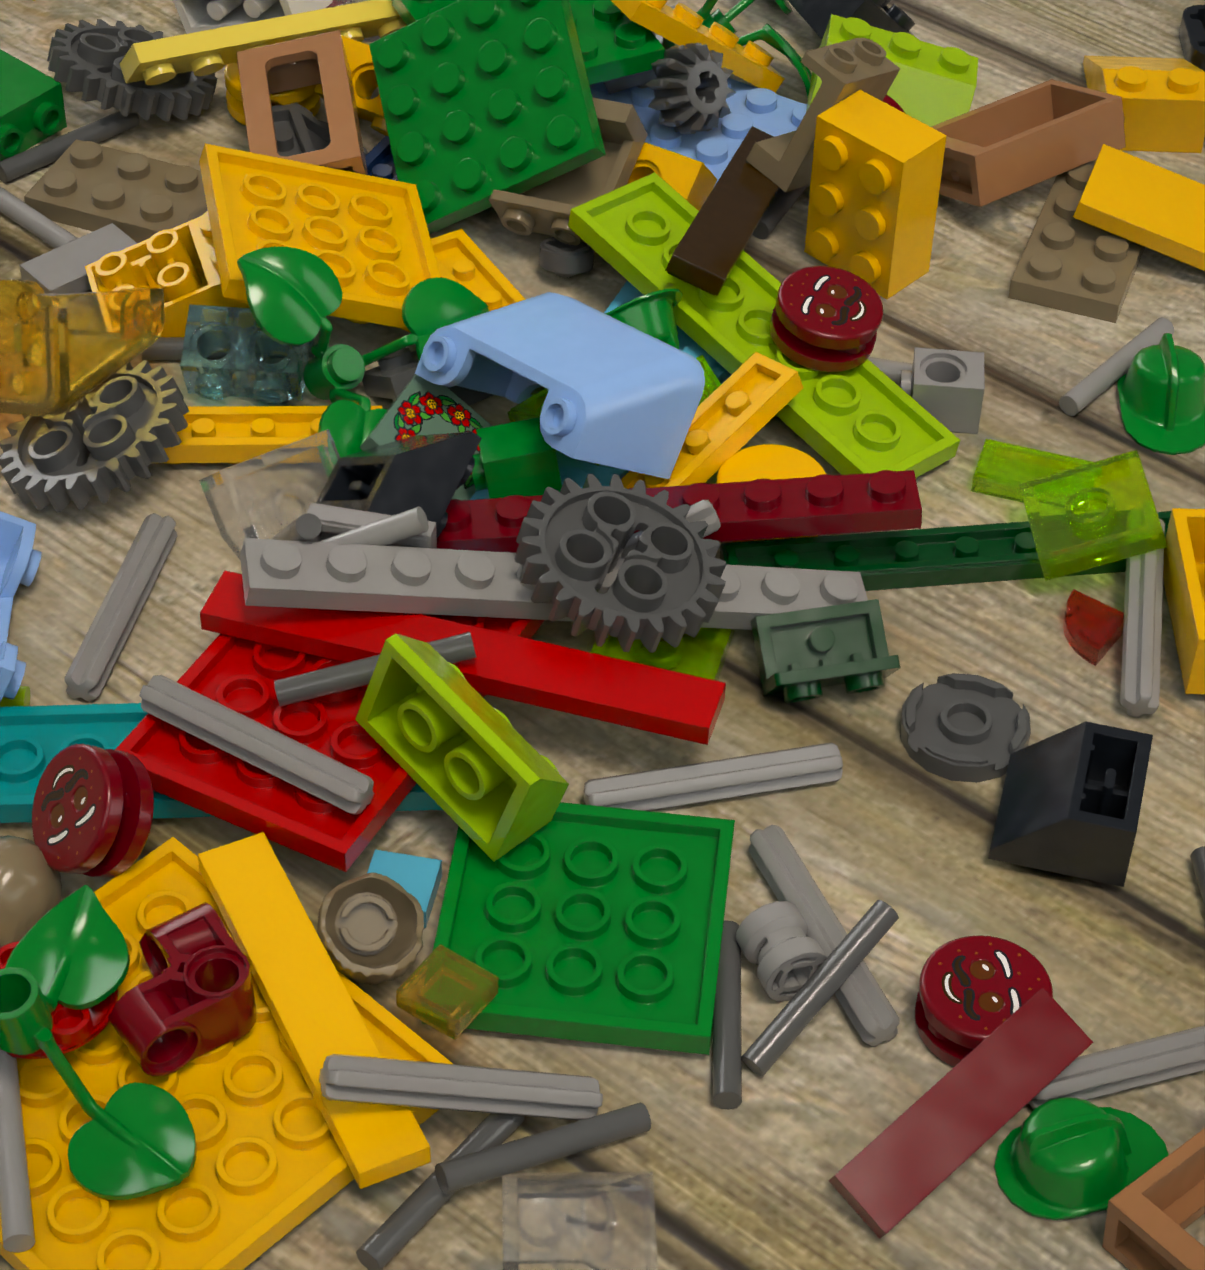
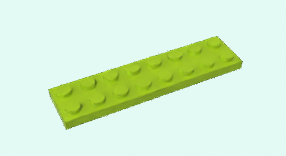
(848, 417)

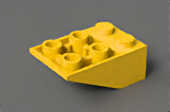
(171, 259)

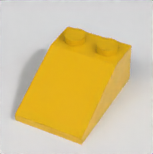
(1159, 100)

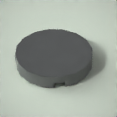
(963, 727)

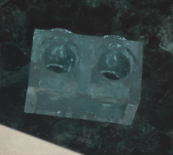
(243, 368)

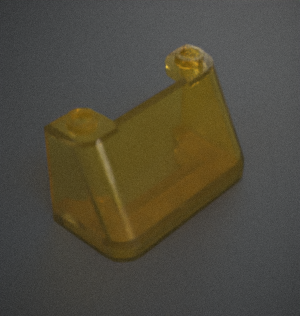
(69, 343)

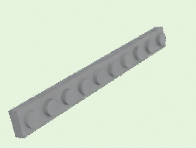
(488, 583)

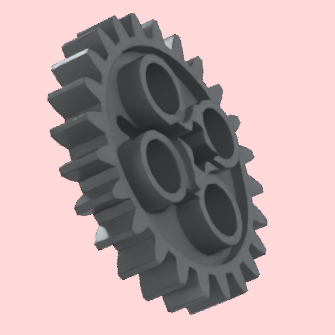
(90, 63)
(96, 441)
(661, 586)

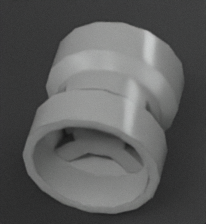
(778, 943)

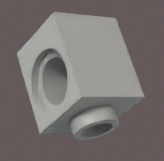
(948, 386)

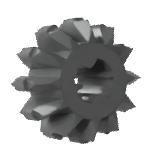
(690, 88)

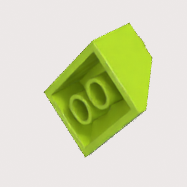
(931, 80)
(458, 747)

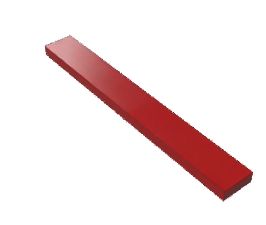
(504, 665)

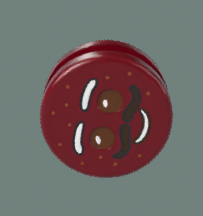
(826, 319)
(92, 811)
(971, 991)

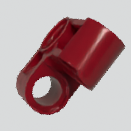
(196, 997)

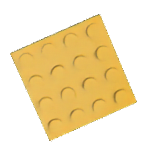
(353, 221)

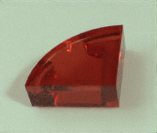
(1091, 626)

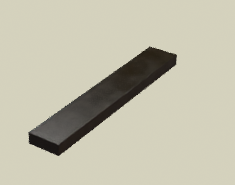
(724, 222)

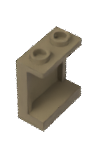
(843, 71)
(548, 206)

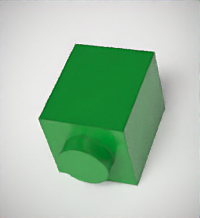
(515, 460)

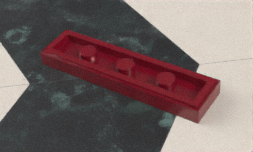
(960, 1113)

